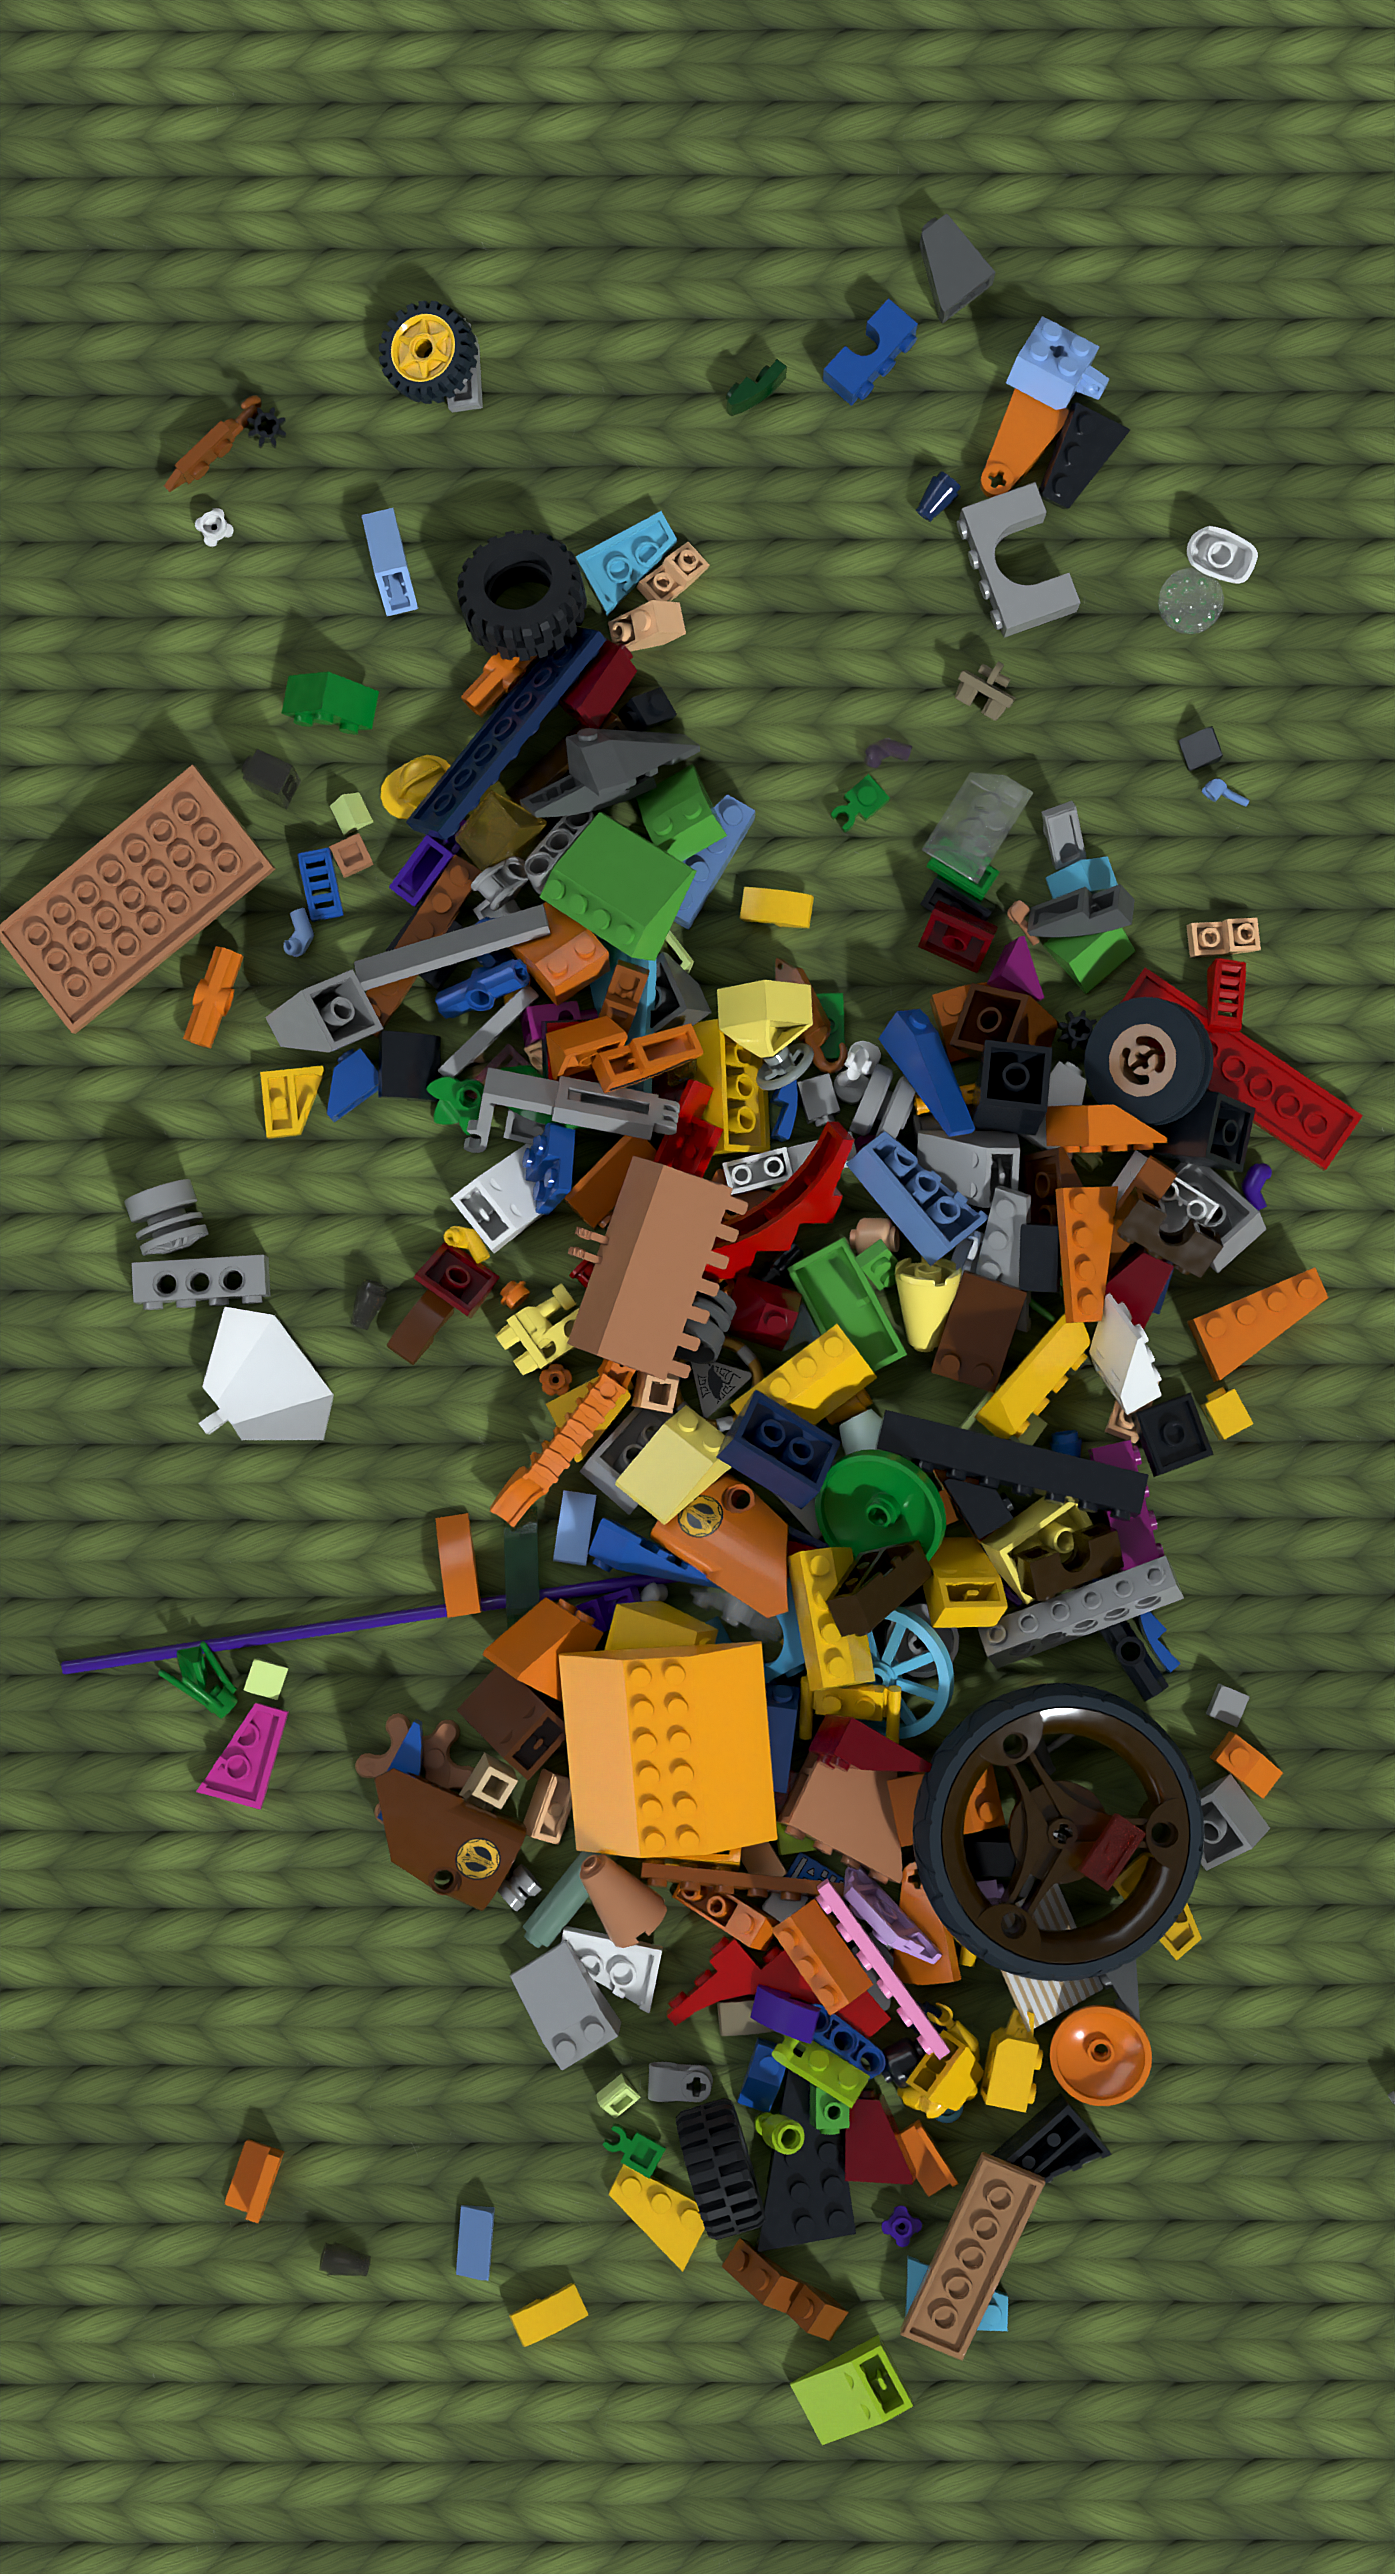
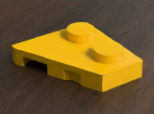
(289, 1099)

